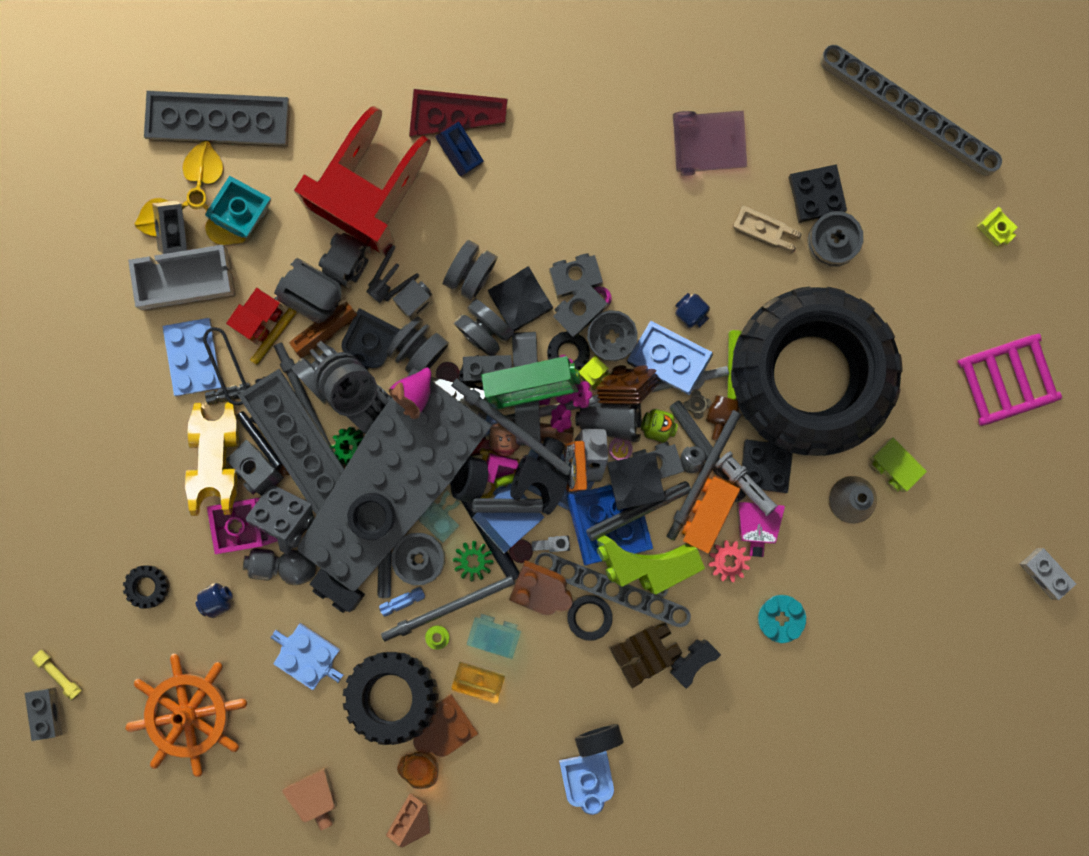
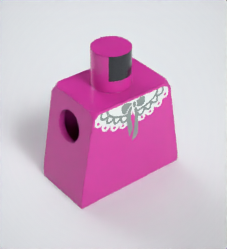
(757, 527)

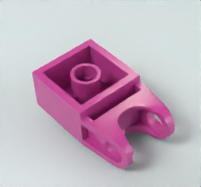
(226, 539)

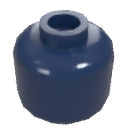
(692, 310)
(214, 600)

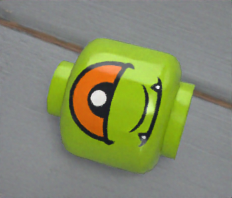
(659, 425)

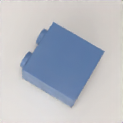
(506, 528)

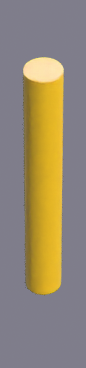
(273, 336)

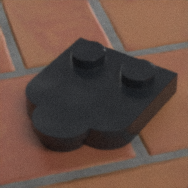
(369, 339)

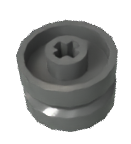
(837, 225)
(468, 269)
(486, 325)
(404, 559)

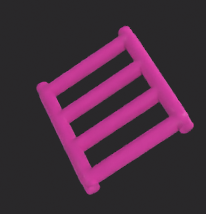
(1009, 410)

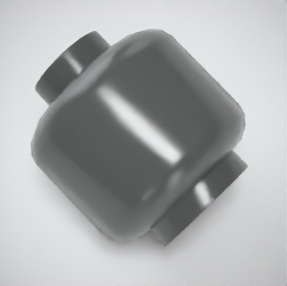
(261, 564)

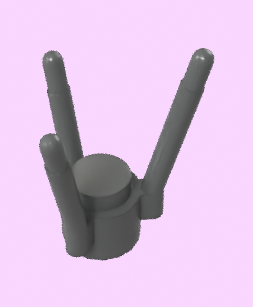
(378, 288)

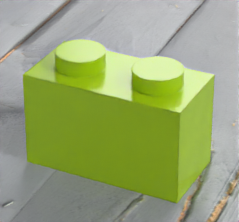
(897, 465)

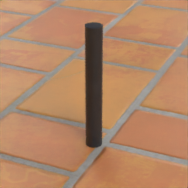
(259, 440)

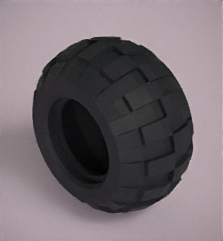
(871, 359)

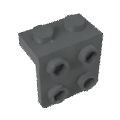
(281, 517)

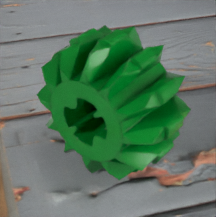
(343, 440)
(481, 559)

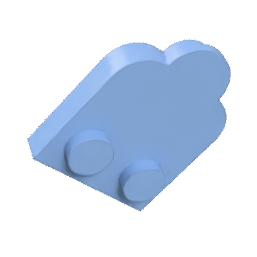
(587, 781)

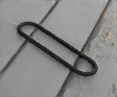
(215, 366)

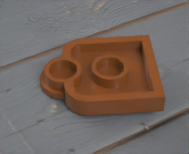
(541, 590)
(447, 731)

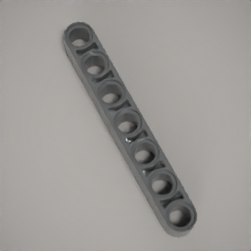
(622, 597)

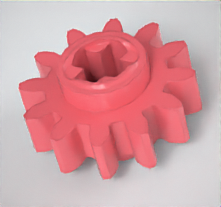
(738, 562)

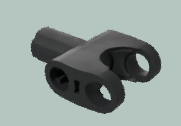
(541, 475)

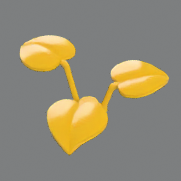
(203, 166)

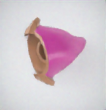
(412, 392)

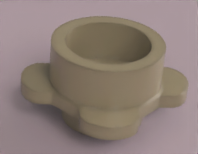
(697, 397)

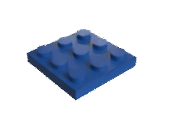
(597, 506)

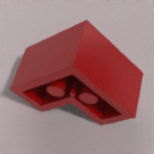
(255, 316)

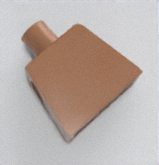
(312, 798)

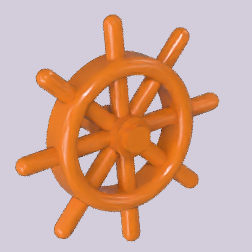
(186, 715)

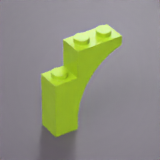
(654, 571)

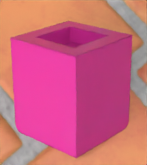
(500, 466)

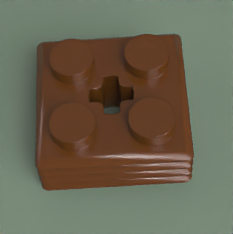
(627, 385)

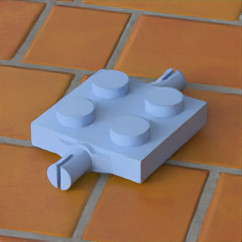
(306, 656)

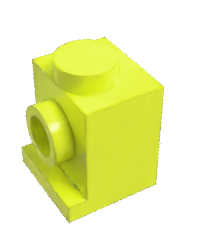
(991, 231)
(594, 372)

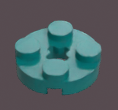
(772, 608)

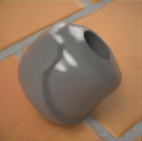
(692, 459)

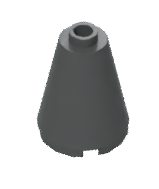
(617, 419)
(845, 501)

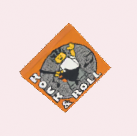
(575, 457)

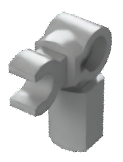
(553, 544)

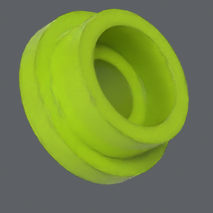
(429, 637)

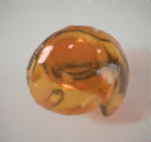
(419, 769)

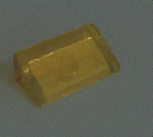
(478, 682)

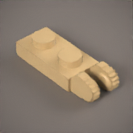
(765, 228)

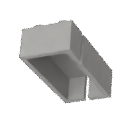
(181, 277)

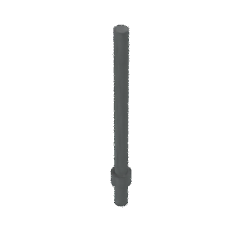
(286, 364)
(473, 397)
(682, 515)
(405, 627)

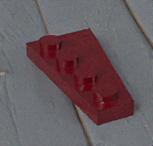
(439, 110)

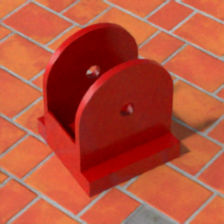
(351, 200)

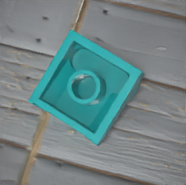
(238, 207)

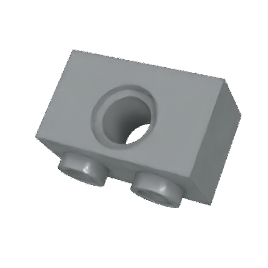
(1047, 574)

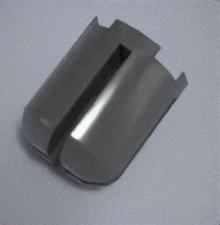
(309, 292)

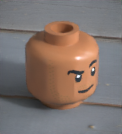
(502, 440)

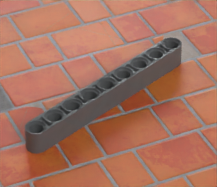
(916, 121)

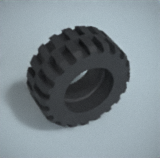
(360, 708)

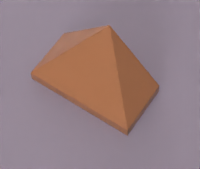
(410, 822)

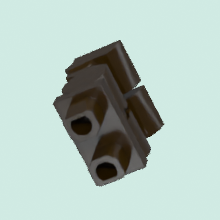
(651, 650)

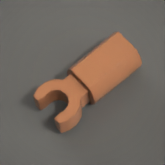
(547, 431)

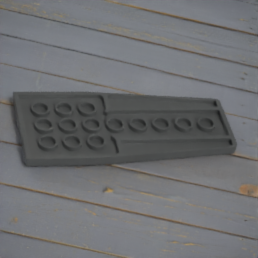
(404, 462)

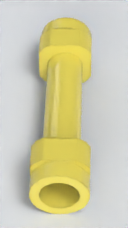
(42, 659)

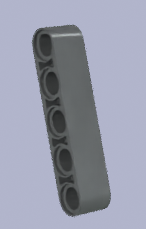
(526, 415)

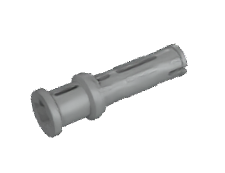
(738, 475)

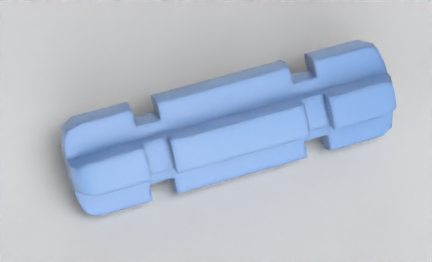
(402, 601)

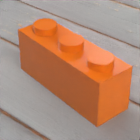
(710, 513)

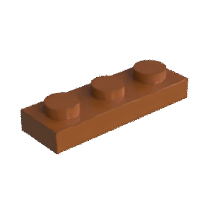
(322, 331)

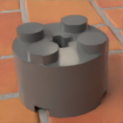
(345, 259)

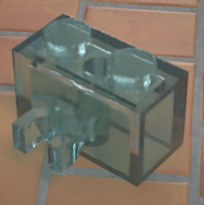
(439, 521)
(493, 636)

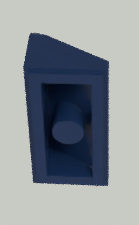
(459, 149)

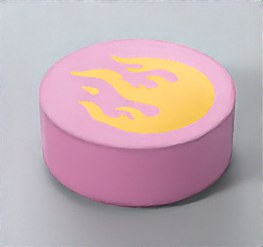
(620, 449)

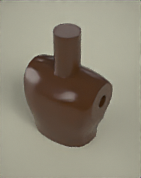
(719, 413)

